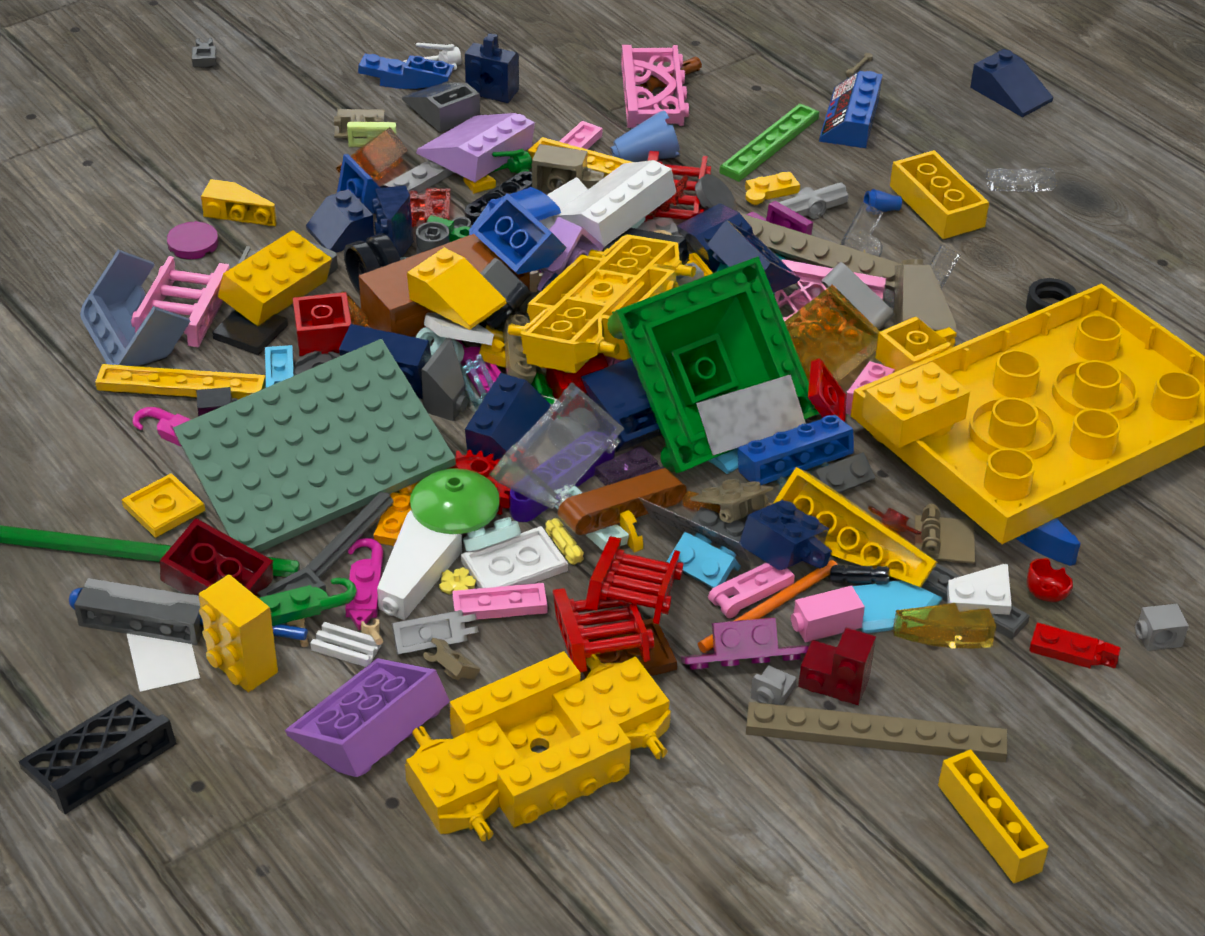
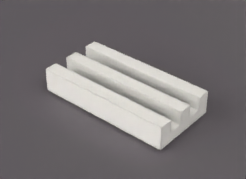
(348, 641)

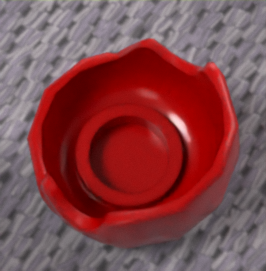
(1048, 583)

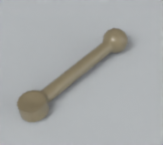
(867, 57)

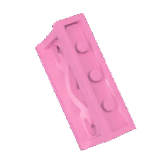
(636, 61)

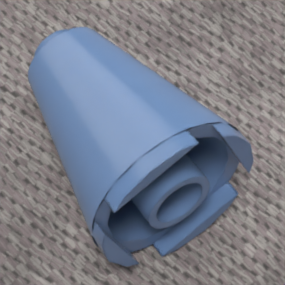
(648, 136)

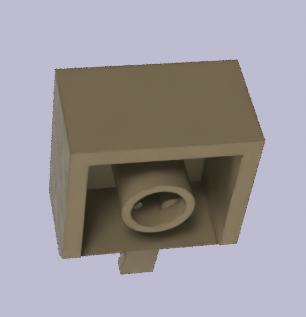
(558, 165)

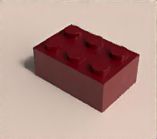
(208, 555)

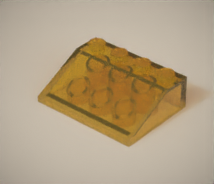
(833, 332)

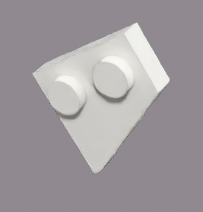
(982, 590)

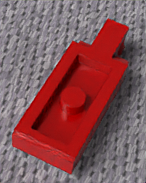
(1073, 647)

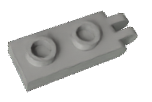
(418, 632)

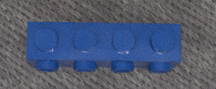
(799, 447)

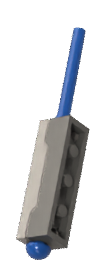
(147, 612)

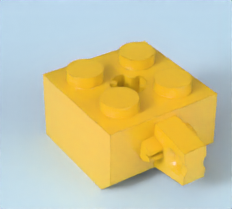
(911, 343)

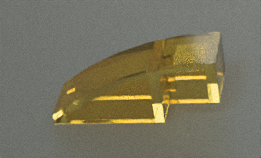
(946, 626)

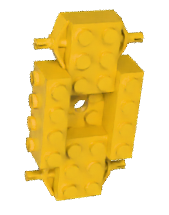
(574, 309)
(581, 723)

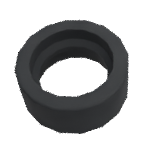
(1047, 288)

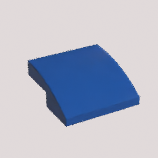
(533, 201)

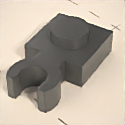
(204, 54)

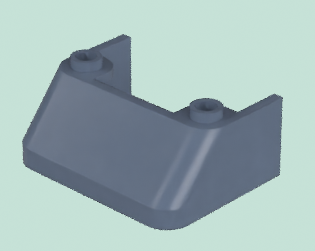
(110, 310)

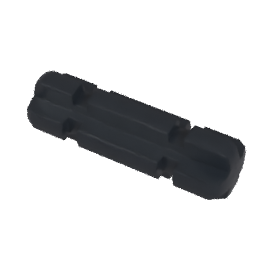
(860, 574)

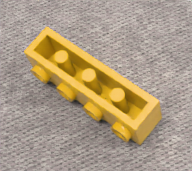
(993, 816)

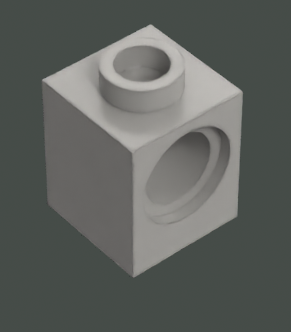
(1161, 627)

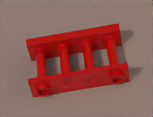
(686, 199)
(633, 579)
(577, 637)

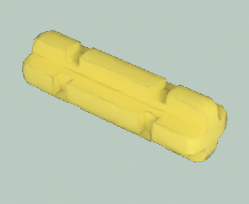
(564, 541)

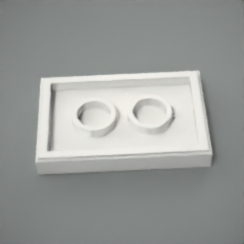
(516, 560)

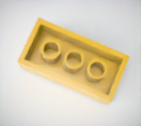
(939, 194)
(274, 276)

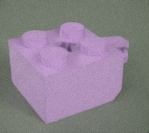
(577, 242)

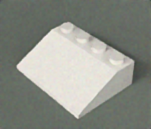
(620, 199)

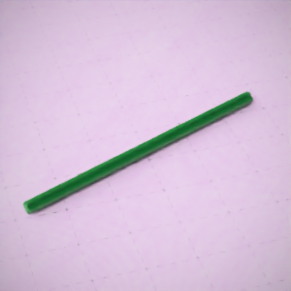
(108, 546)

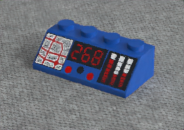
(852, 110)

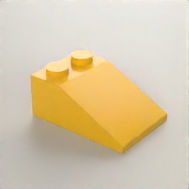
(453, 289)

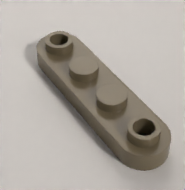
(515, 359)

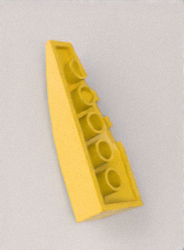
(854, 532)

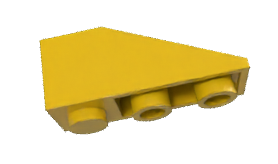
(235, 203)

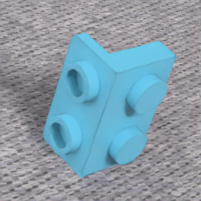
(705, 561)

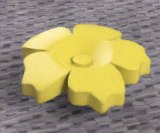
(456, 581)

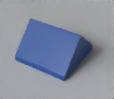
(358, 182)

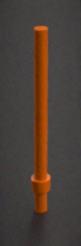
(777, 600)

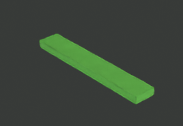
(769, 142)

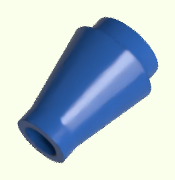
(882, 200)

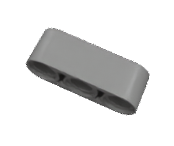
(859, 295)

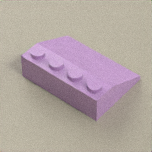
(470, 145)

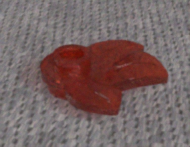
(894, 520)

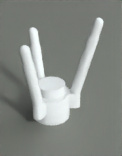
(448, 54)

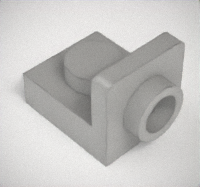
(772, 686)

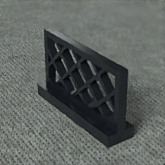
(106, 763)

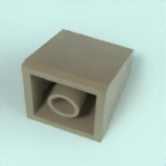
(920, 295)

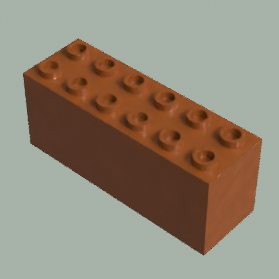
(386, 292)

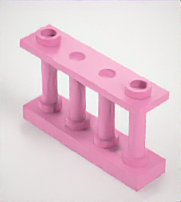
(200, 313)

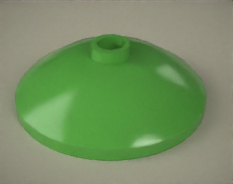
(454, 501)

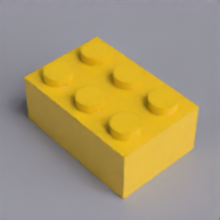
(915, 404)
(238, 633)

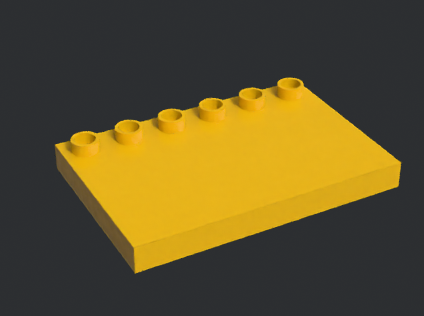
(1058, 412)

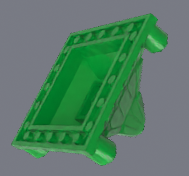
(703, 345)

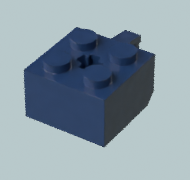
(492, 70)
(786, 536)

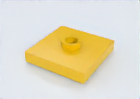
(163, 505)

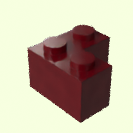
(839, 670)

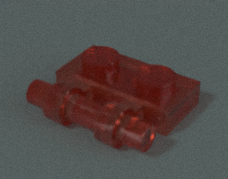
(434, 202)

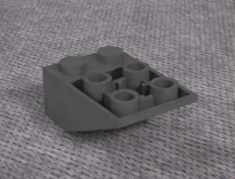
(445, 104)

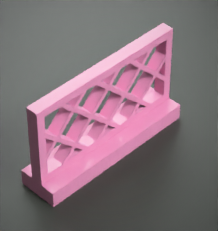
(811, 277)

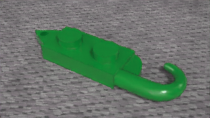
(306, 601)

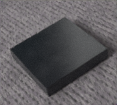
(245, 335)

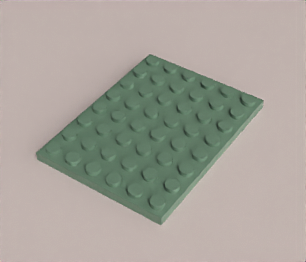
(313, 447)

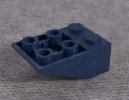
(394, 216)
(622, 396)

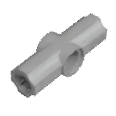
(816, 202)

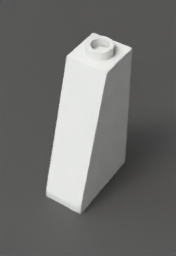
(415, 566)

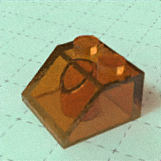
(379, 154)

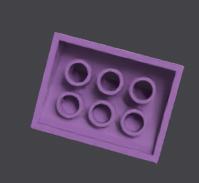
(370, 715)

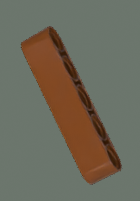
(603, 505)

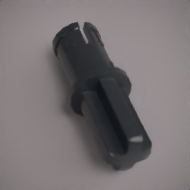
(513, 301)

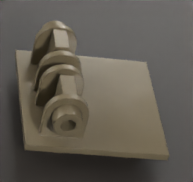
(355, 115)
(735, 498)
(945, 537)

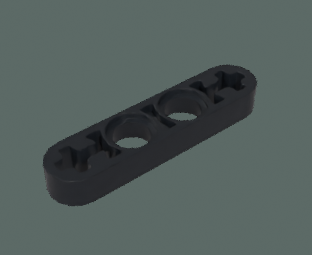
(516, 183)

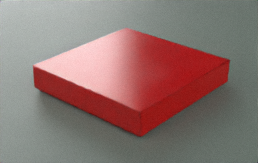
(825, 391)

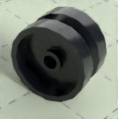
(369, 255)

